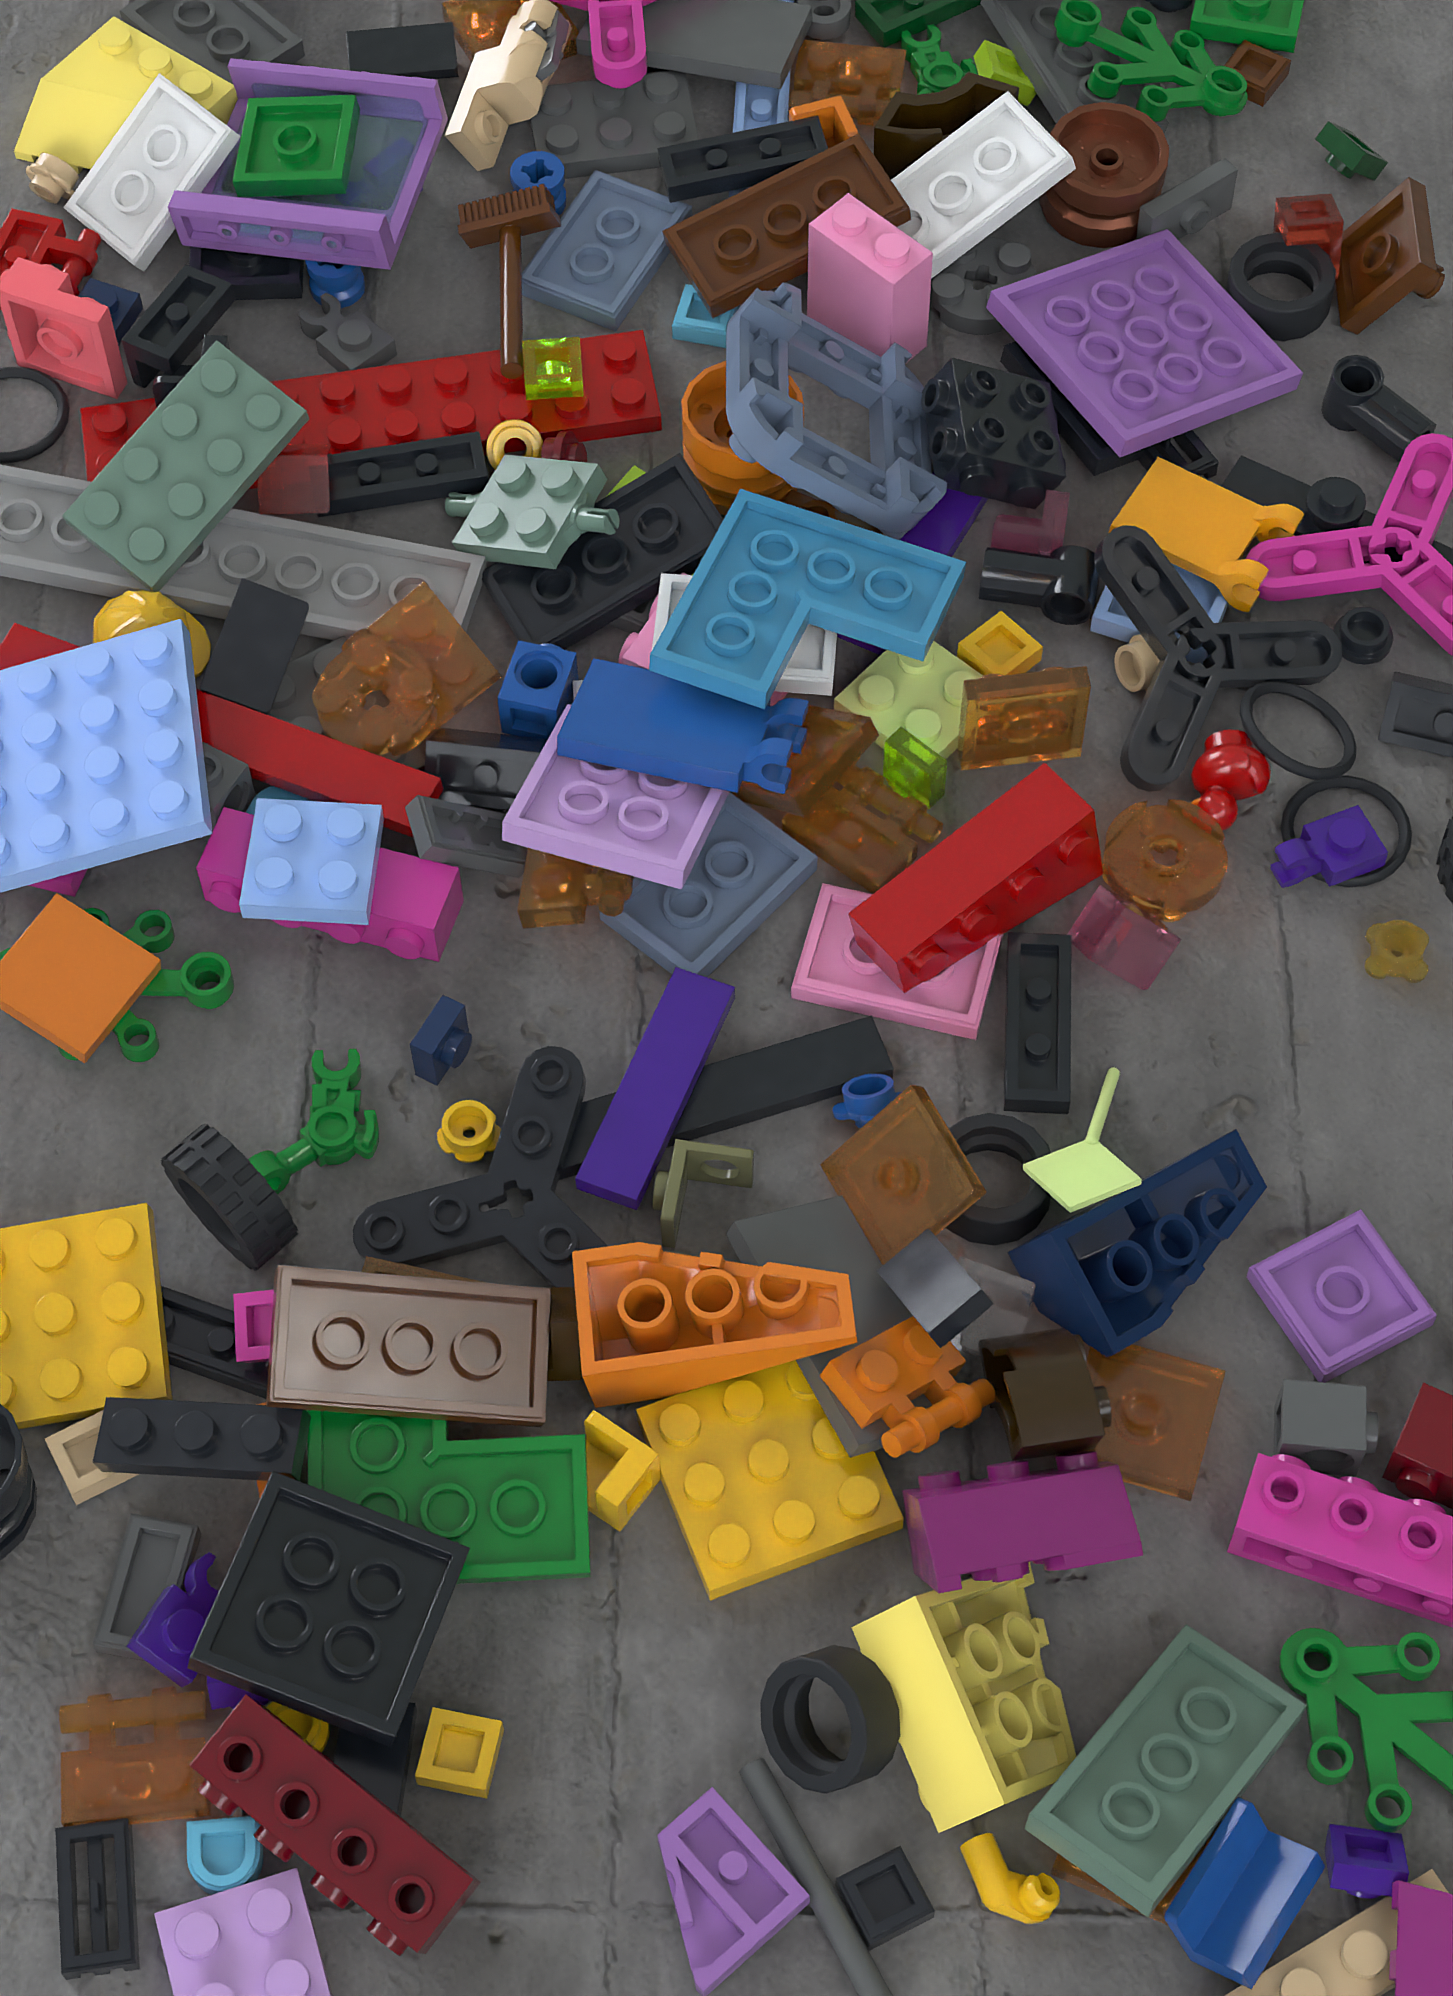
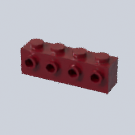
(334, 1826)

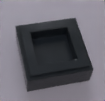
(884, 1898)

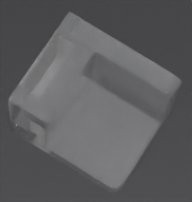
(1010, 1310)

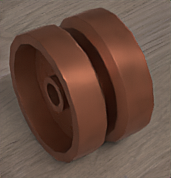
(1118, 169)

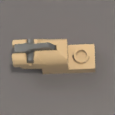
(508, 82)

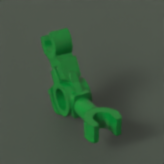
(931, 67)
(332, 1129)

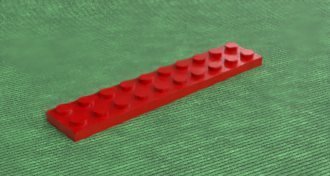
(435, 401)

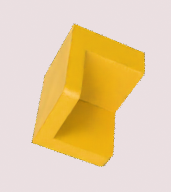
(618, 1471)

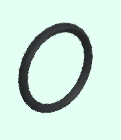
(62, 413)
(1280, 758)
(1366, 786)

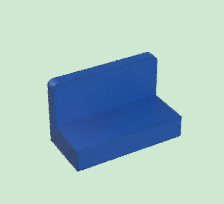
(1242, 1896)

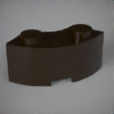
(920, 122)
(1045, 1393)

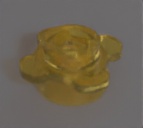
(1397, 936)

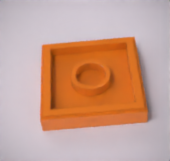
(73, 977)

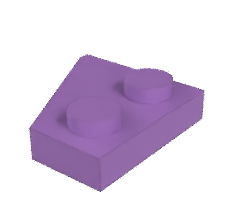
(724, 1889)

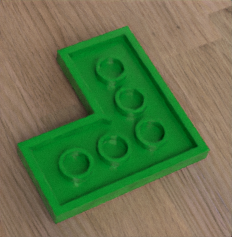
(504, 1498)

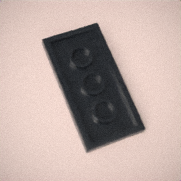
(661, 529)

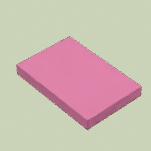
(843, 977)

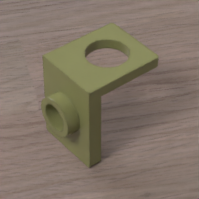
(689, 1164)

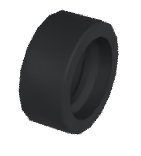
(1305, 262)
(1019, 1141)
(792, 1734)

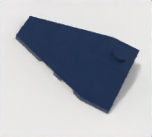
(1134, 1253)

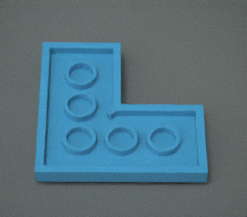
(792, 568)

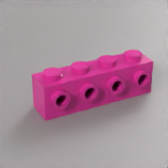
(1348, 1536)

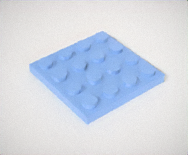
(100, 755)

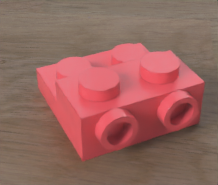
(59, 331)

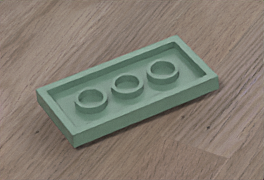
(186, 467)
(1165, 1769)

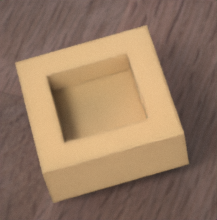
(74, 1454)

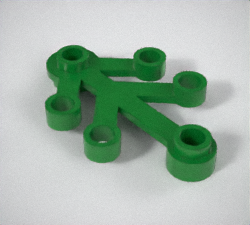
(1213, 87)
(186, 982)
(1383, 1718)

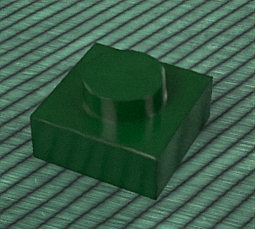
(1349, 153)

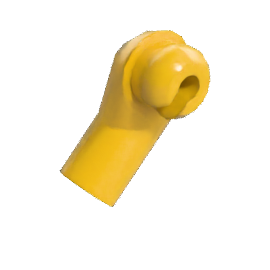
(1004, 1891)

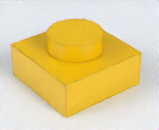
(1000, 648)
(459, 1752)

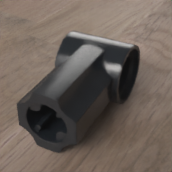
(1362, 402)
(1058, 583)

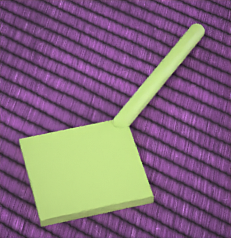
(1085, 1169)

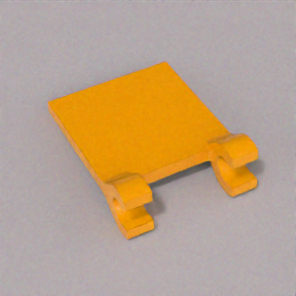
(1207, 528)

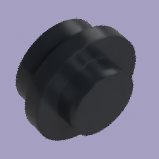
(1335, 504)
(1364, 635)

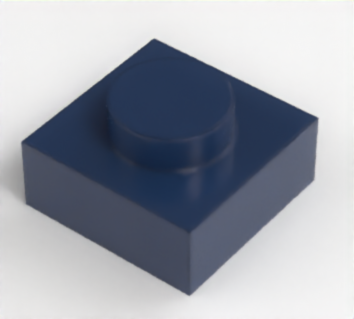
(123, 304)
(441, 1041)

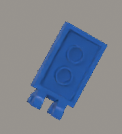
(680, 730)

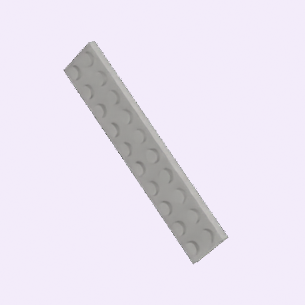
(337, 571)

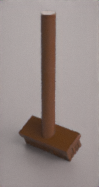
(505, 221)

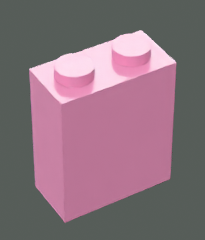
(868, 279)

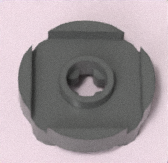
(989, 260)

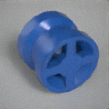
(537, 169)
(338, 280)

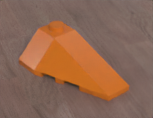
(683, 1321)

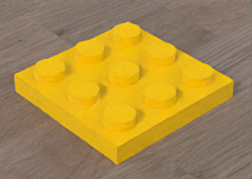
(81, 1315)
(763, 1478)

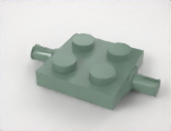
(531, 511)

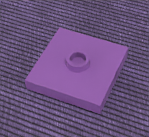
(1341, 1296)

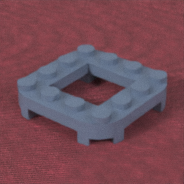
(767, 424)

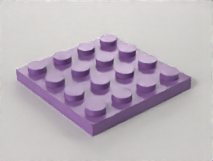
(1143, 342)

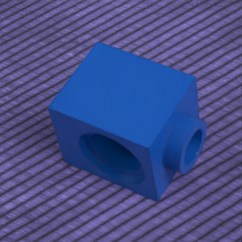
(532, 710)

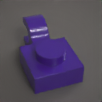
(1334, 846)

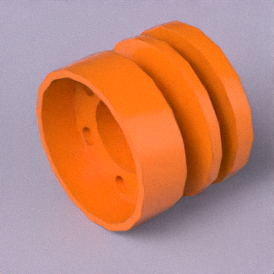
(708, 448)

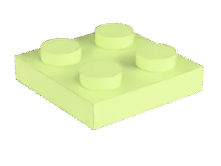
(912, 695)

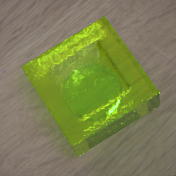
(552, 368)
(914, 768)

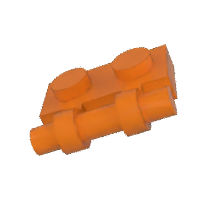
(894, 1369)

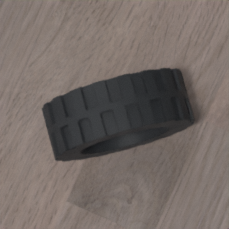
(229, 1196)

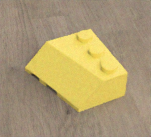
(98, 87)
(971, 1696)

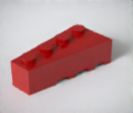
(981, 880)

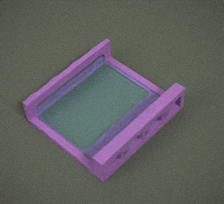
(390, 160)

